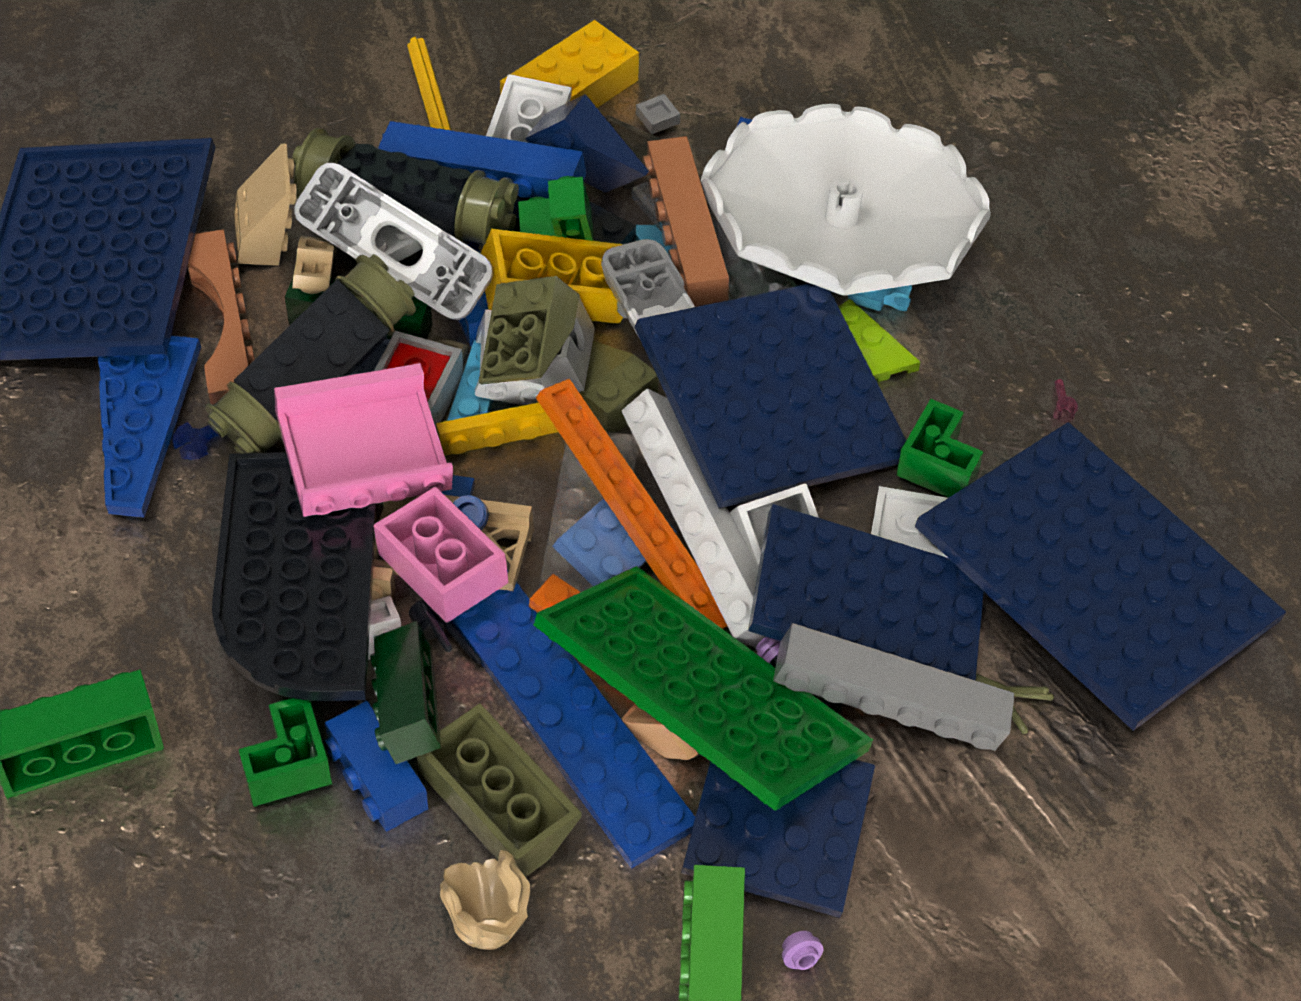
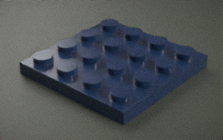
(788, 854)

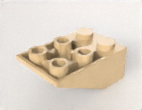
(264, 211)

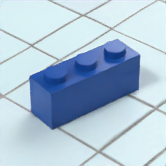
(389, 789)

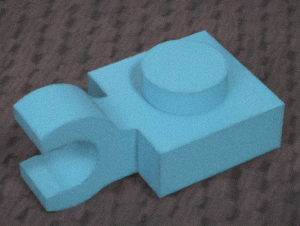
(893, 297)

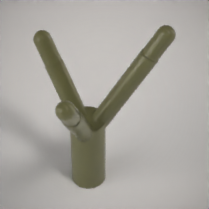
(1030, 692)

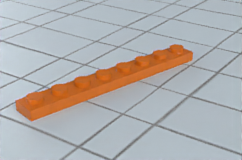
(628, 498)

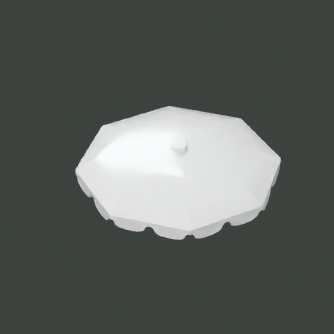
(845, 199)

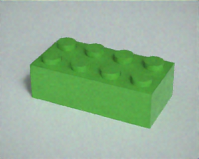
(712, 935)

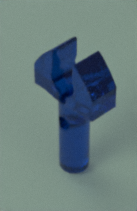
(198, 437)

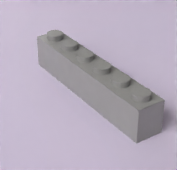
(894, 687)

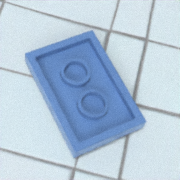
(599, 546)

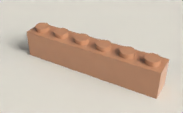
(686, 220)

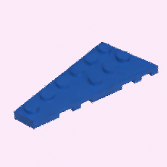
(138, 417)

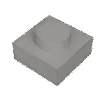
(658, 114)

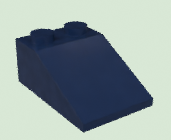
(583, 128)

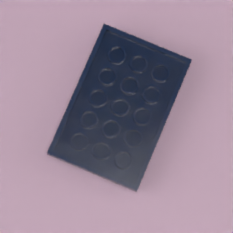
(865, 592)

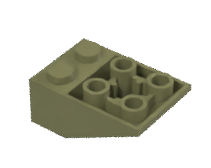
(527, 328)

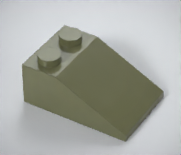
(614, 382)

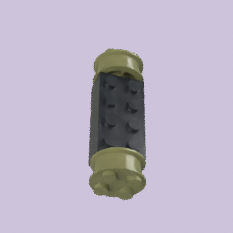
(449, 198)
(319, 345)

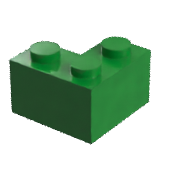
(562, 214)
(935, 456)
(290, 762)

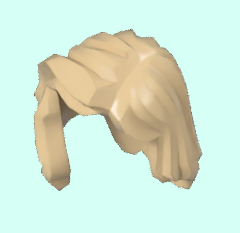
(486, 900)

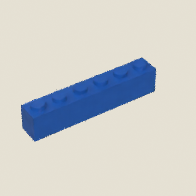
(523, 162)

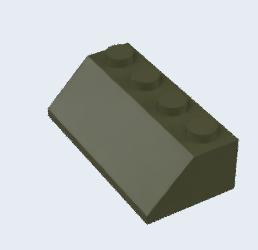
(499, 790)

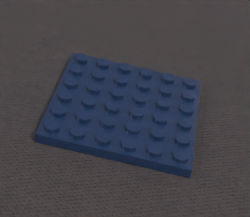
(771, 392)

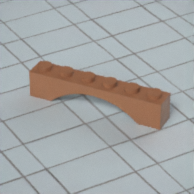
(212, 273)

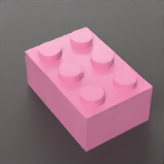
(441, 554)

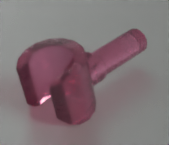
(1063, 401)

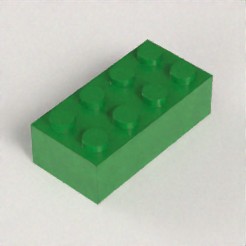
(76, 733)

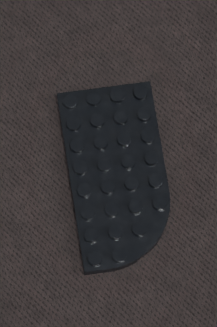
(292, 586)

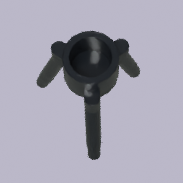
(434, 626)

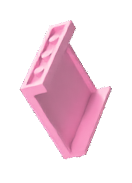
(361, 440)

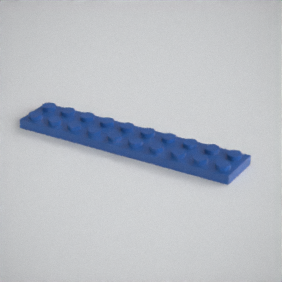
(576, 727)

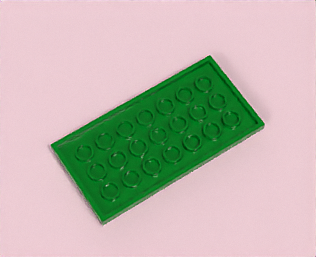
(704, 686)

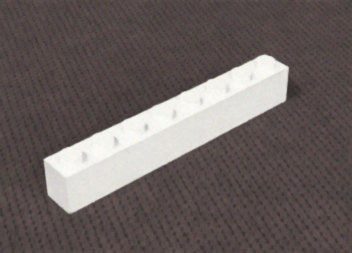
(705, 527)

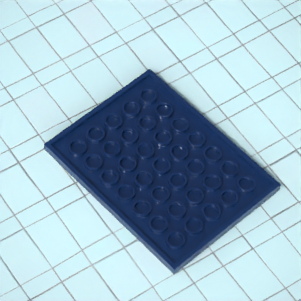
(98, 246)
(1100, 573)

